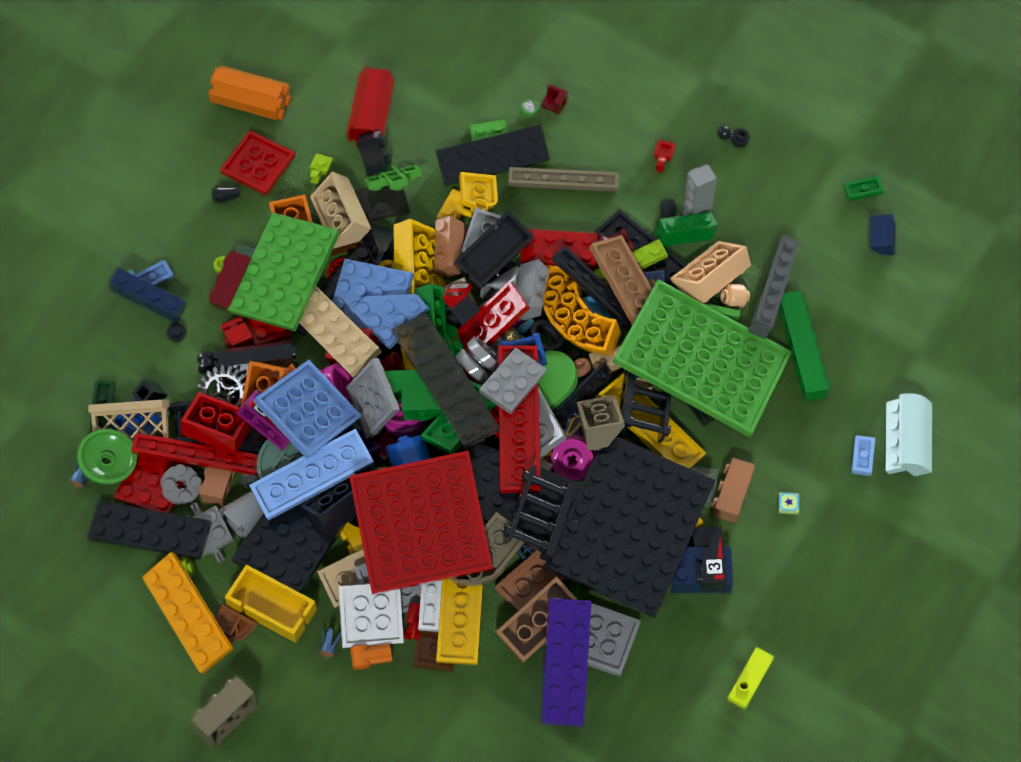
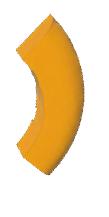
(573, 318)

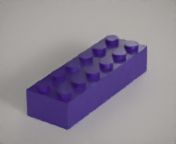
(565, 662)

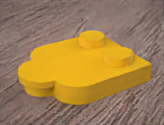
(478, 190)

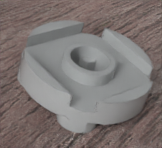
(169, 486)

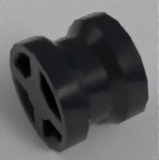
(206, 362)

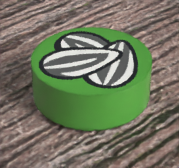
(529, 107)

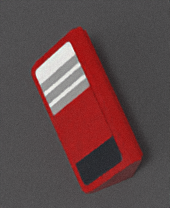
(456, 293)

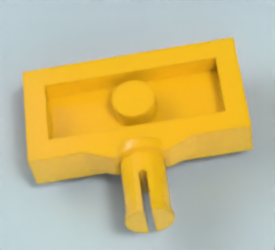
(454, 207)

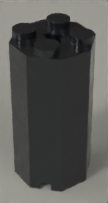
(277, 354)

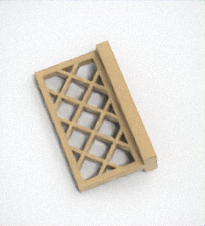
(131, 408)

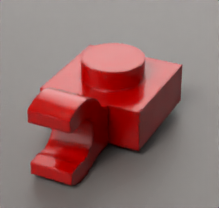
(663, 152)
(412, 619)

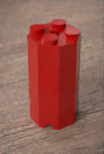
(371, 103)

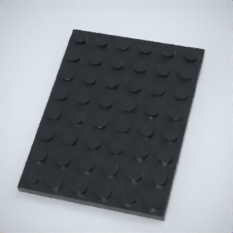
(630, 525)

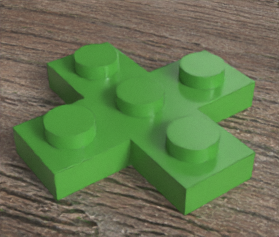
(393, 178)

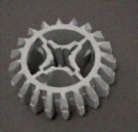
(220, 382)

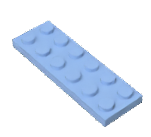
(313, 475)

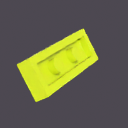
(750, 678)

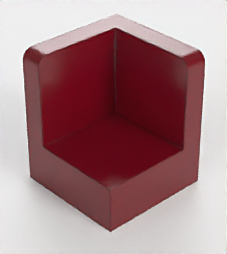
(555, 99)

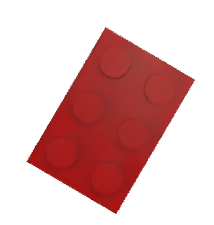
(215, 423)

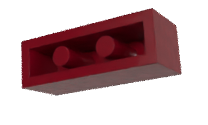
(229, 280)

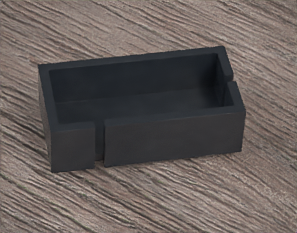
(493, 250)

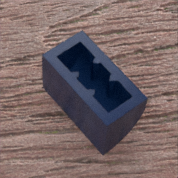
(883, 234)

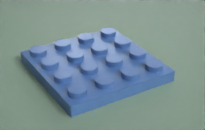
(366, 279)
(307, 409)

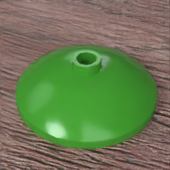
(110, 446)

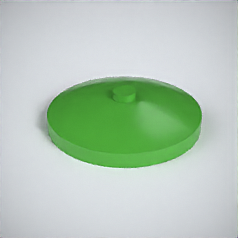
(560, 378)

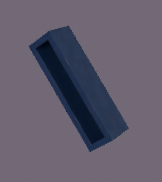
(147, 295)

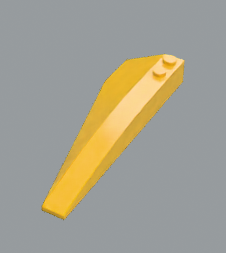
(416, 254)

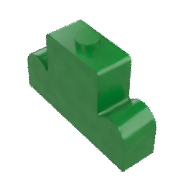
(415, 397)

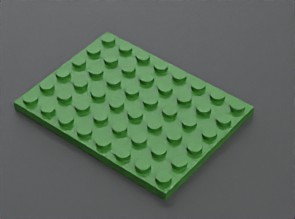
(702, 357)

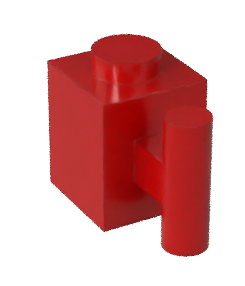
(237, 333)

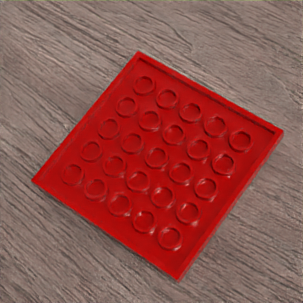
(420, 522)

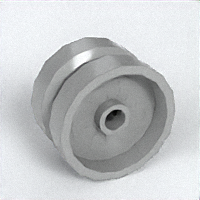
(479, 360)

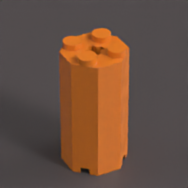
(249, 93)

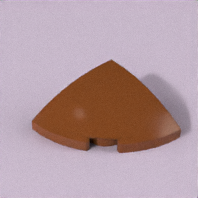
(234, 624)

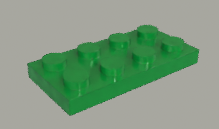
(442, 435)

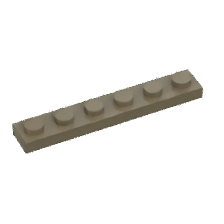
(563, 179)

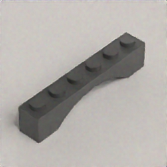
(770, 300)

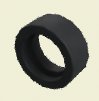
(548, 328)

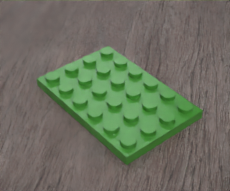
(284, 271)

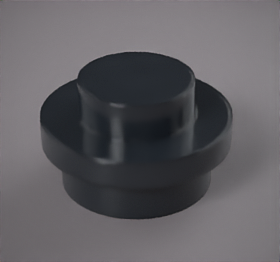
(176, 333)

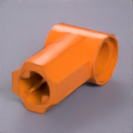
(365, 656)

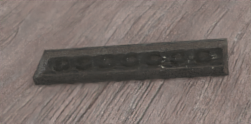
(445, 380)

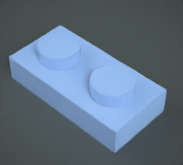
(863, 455)

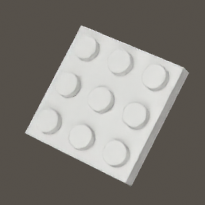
(369, 617)

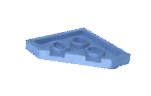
(388, 312)

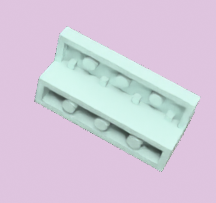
(909, 435)

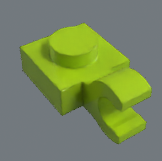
(320, 166)

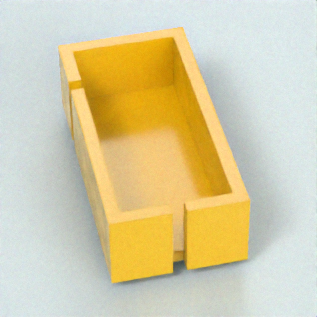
(271, 603)

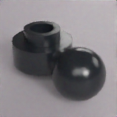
(725, 133)

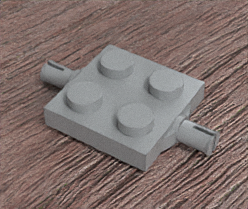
(218, 534)

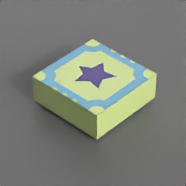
(788, 503)

